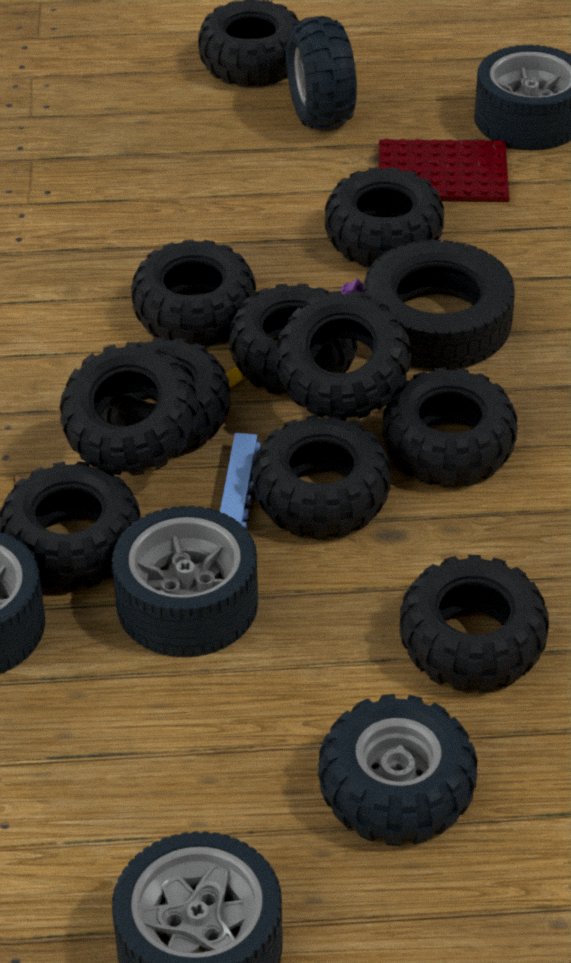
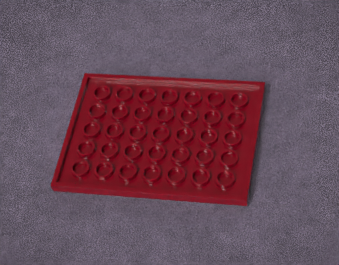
(454, 167)

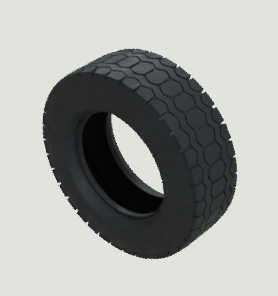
(451, 270)

